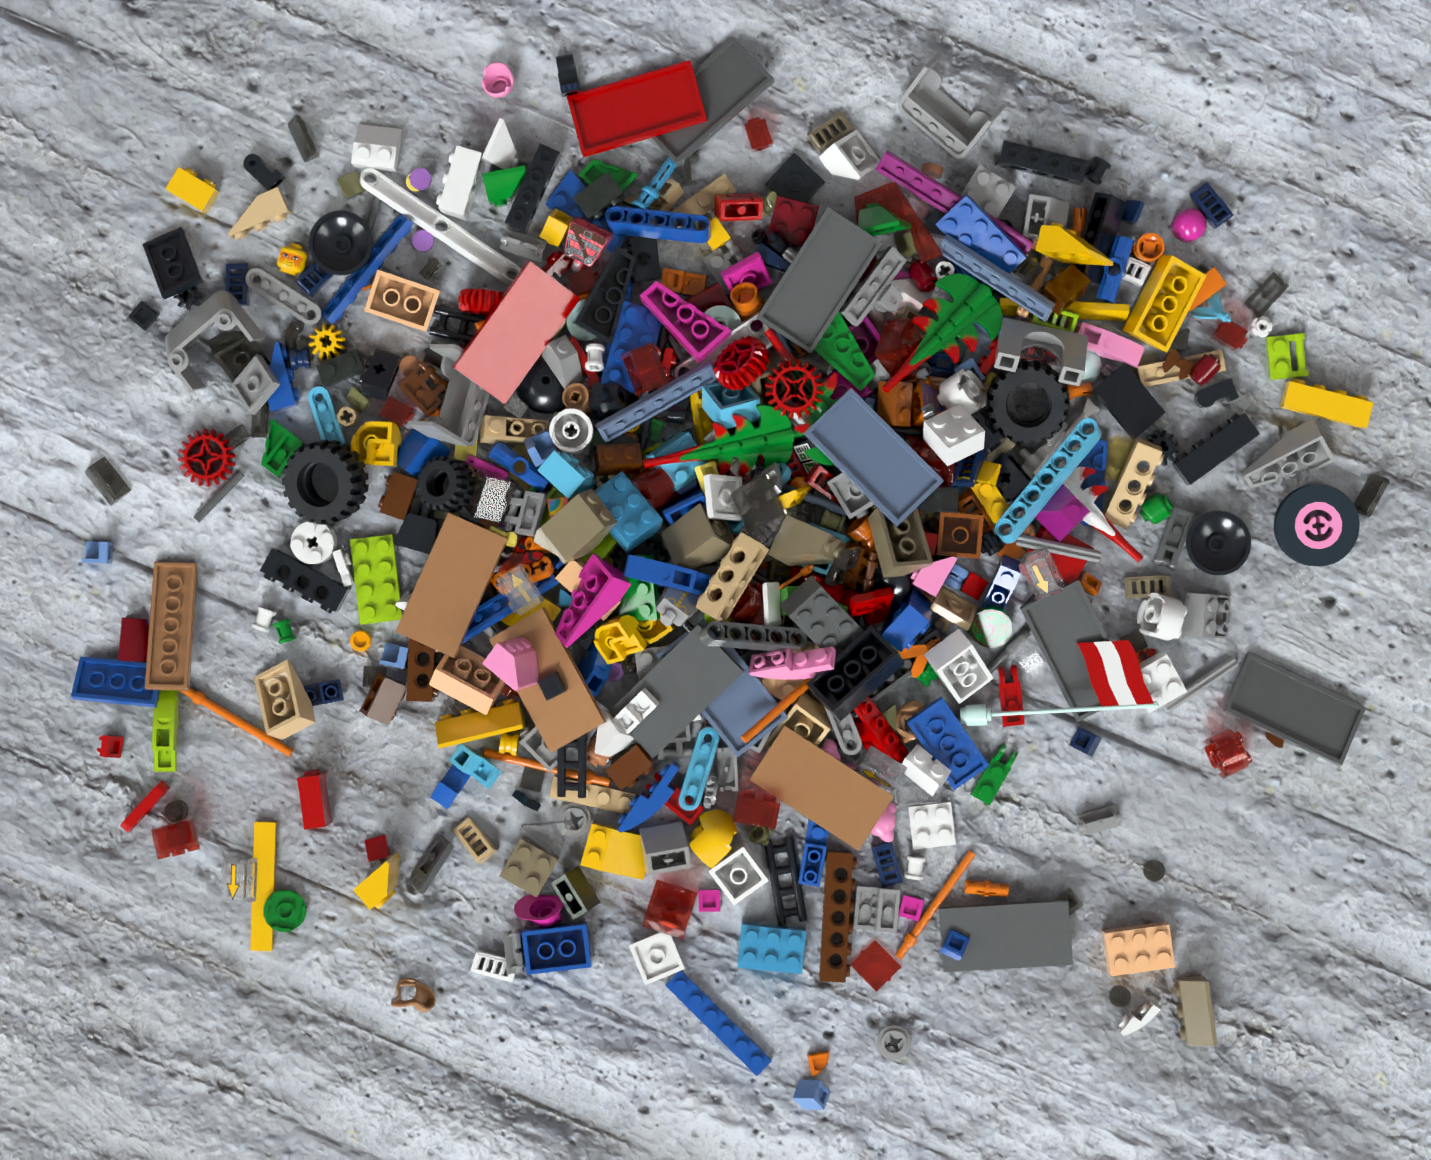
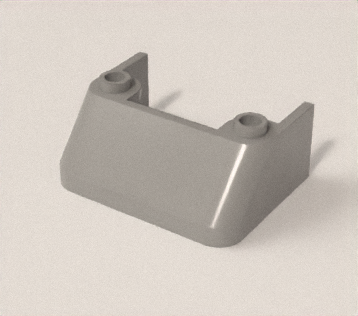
(941, 116)
(220, 310)
(462, 405)

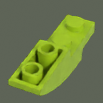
(165, 731)

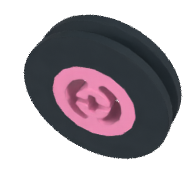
(1342, 525)

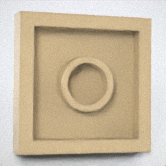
(952, 609)

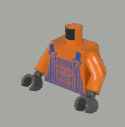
(924, 397)

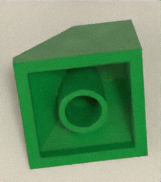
(503, 184)
(880, 220)

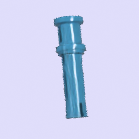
(648, 190)

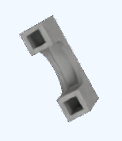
(1066, 346)

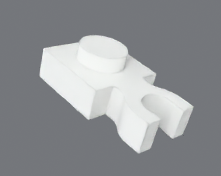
(343, 561)

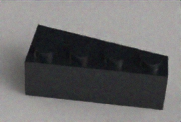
(605, 300)

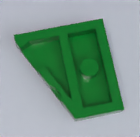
(596, 169)
(279, 448)

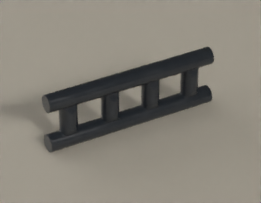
(465, 318)
(581, 765)
(778, 892)

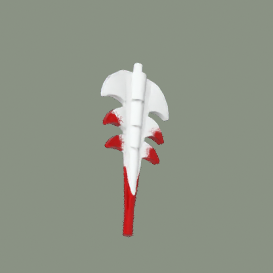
(1086, 497)

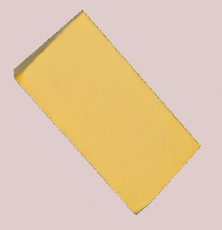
(988, 473)
(794, 497)

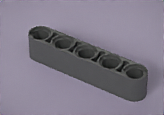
(744, 640)

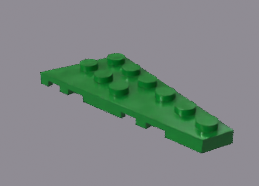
(844, 354)

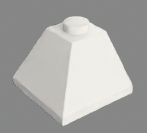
(500, 150)
(850, 157)

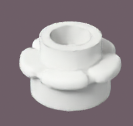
(1256, 330)

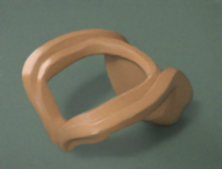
(907, 711)
(422, 1001)

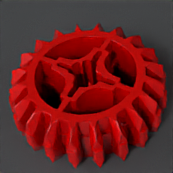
(478, 300)
(741, 363)
(781, 375)
(206, 447)

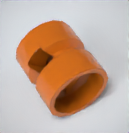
(1148, 248)
(746, 300)
(860, 532)

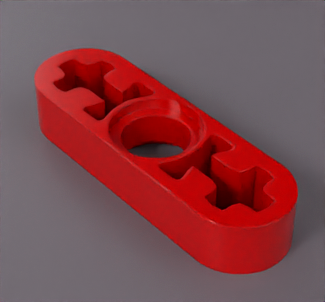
(145, 806)

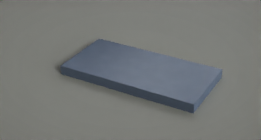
(873, 457)
(738, 705)

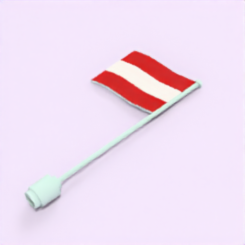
(1112, 673)

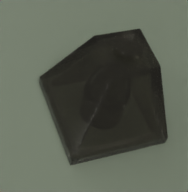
(234, 352)

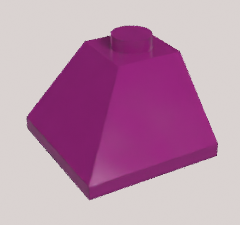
(1062, 513)

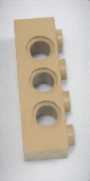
(1141, 451)
(732, 589)

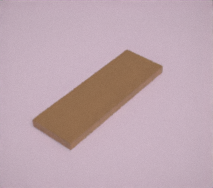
(171, 626)

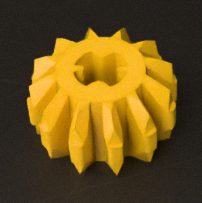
(333, 336)

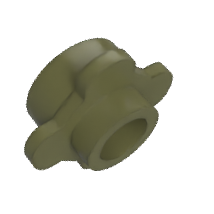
(755, 837)

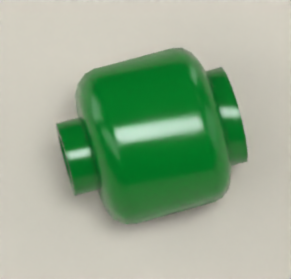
(1156, 508)

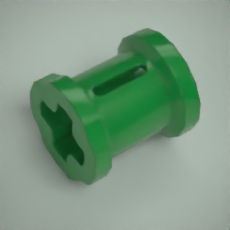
(284, 631)

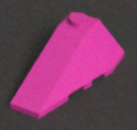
(597, 593)

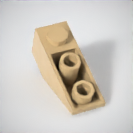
(263, 210)
(509, 429)

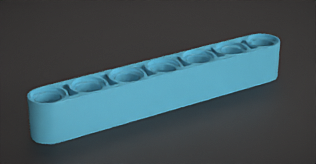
(1049, 470)

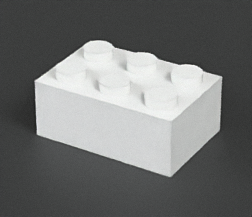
(460, 183)
(958, 666)

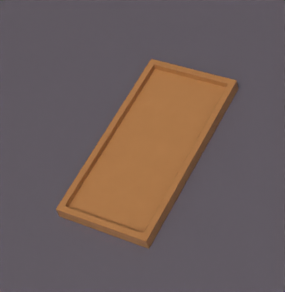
(451, 585)
(569, 713)
(821, 787)

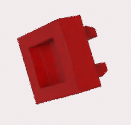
(111, 746)

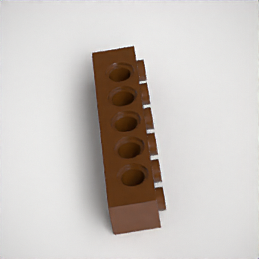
(827, 971)

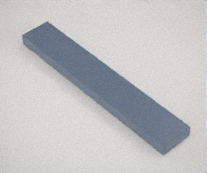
(996, 277)
(656, 401)

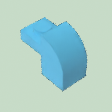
(475, 764)

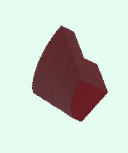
(133, 640)

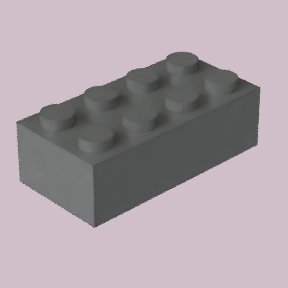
(821, 616)

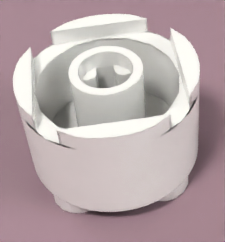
(962, 389)
(564, 421)
(302, 547)
(1161, 616)

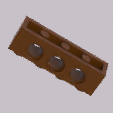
(415, 690)

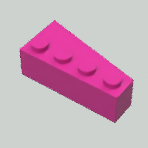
(688, 325)

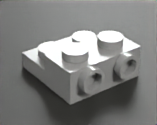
(849, 496)
(535, 744)

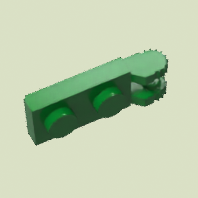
(993, 776)

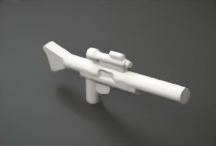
(1059, 437)

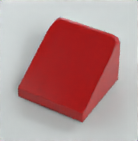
(973, 586)
(377, 848)

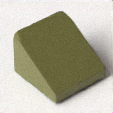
(351, 184)
(906, 245)
(358, 400)
(890, 716)

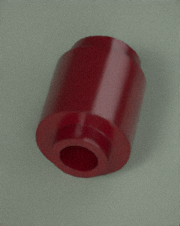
(923, 276)
(1205, 369)

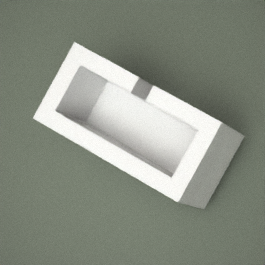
(924, 772)

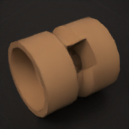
(577, 397)

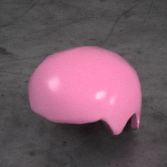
(498, 80)

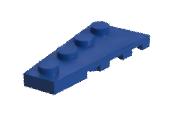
(563, 200)
(1096, 460)

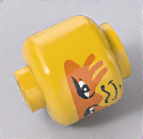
(292, 259)

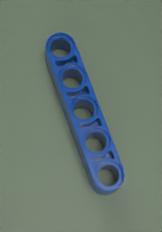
(648, 225)

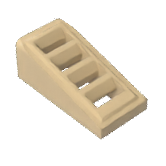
(480, 836)

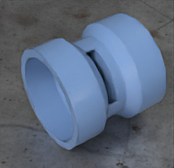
(954, 582)

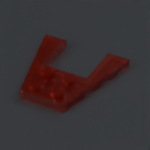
(894, 199)

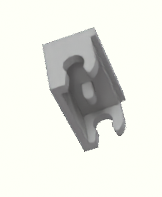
(726, 769)

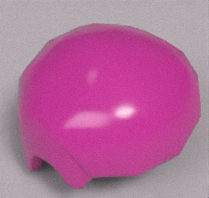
(1188, 225)

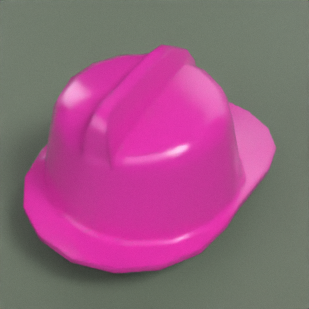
(543, 909)

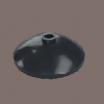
(326, 242)
(540, 396)
(1233, 543)
(900, 585)

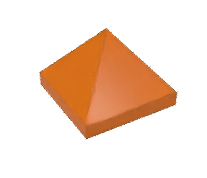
(1090, 584)

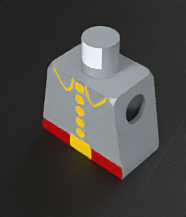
(676, 606)

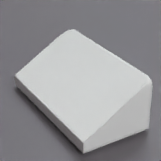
(771, 603)

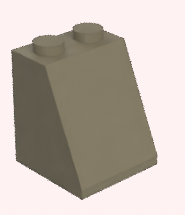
(578, 526)
(697, 540)
(804, 544)

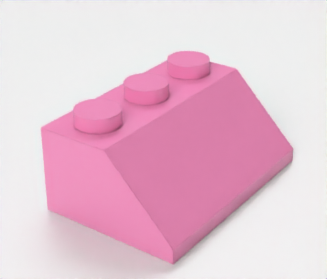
(932, 577)
(514, 663)

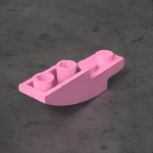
(1109, 344)
(790, 665)

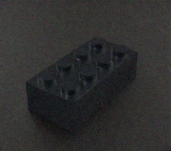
(856, 673)

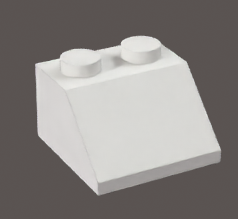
(376, 148)

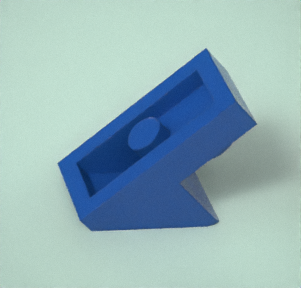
(450, 786)

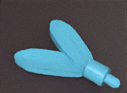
(1215, 312)

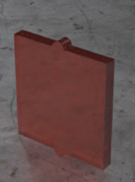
(875, 965)

